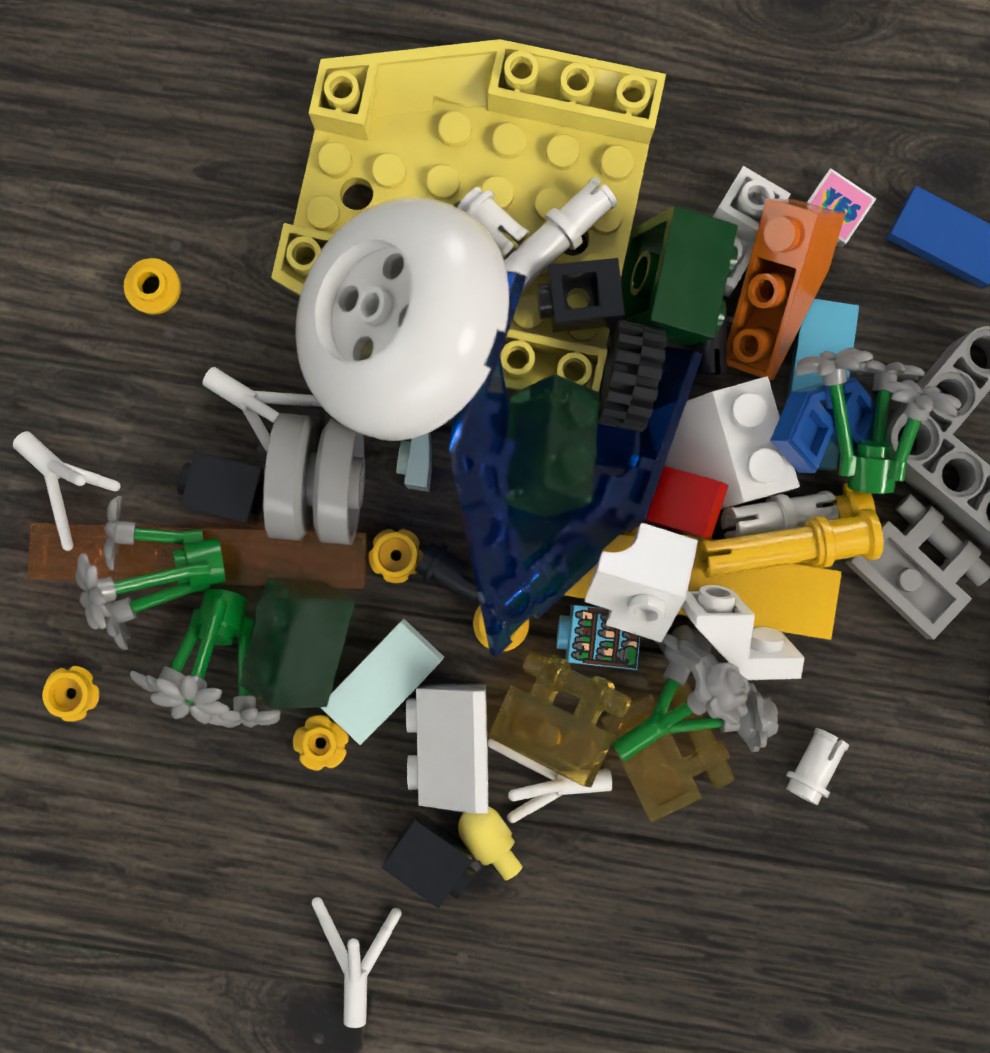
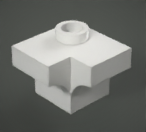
(644, 582)

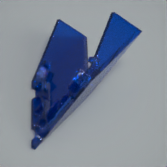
(532, 560)

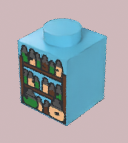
(593, 642)

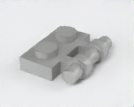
(910, 580)

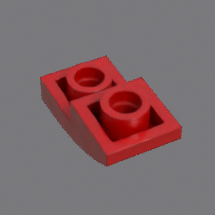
(686, 503)

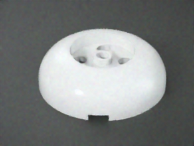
(401, 317)

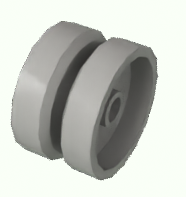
(313, 480)

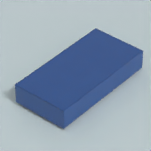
(944, 236)

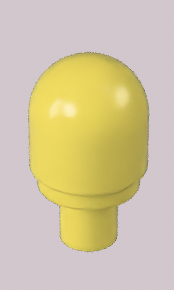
(489, 841)

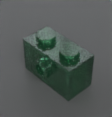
(553, 446)
(296, 643)

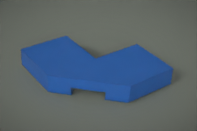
(810, 423)

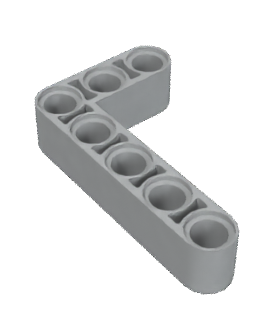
(939, 446)

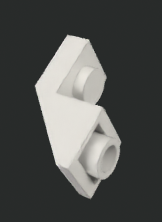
(728, 625)

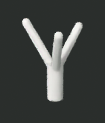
(252, 401)
(53, 469)
(546, 791)
(354, 970)

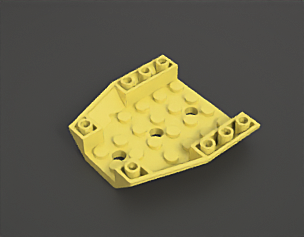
(489, 119)

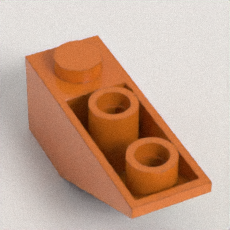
(781, 282)

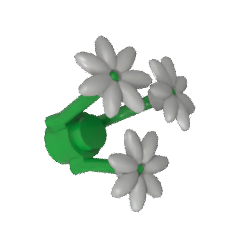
(874, 465)
(194, 570)
(215, 623)

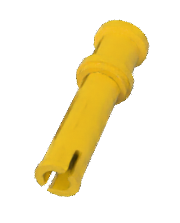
(818, 541)

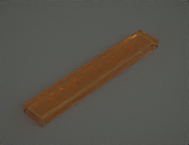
(246, 556)

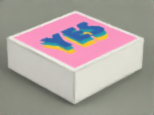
(843, 196)

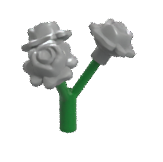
(718, 690)

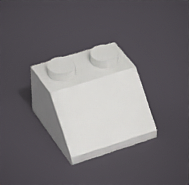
(728, 440)
(450, 747)

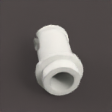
(494, 219)
(817, 766)

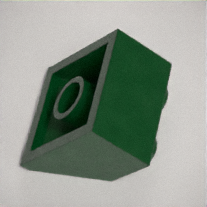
(679, 274)

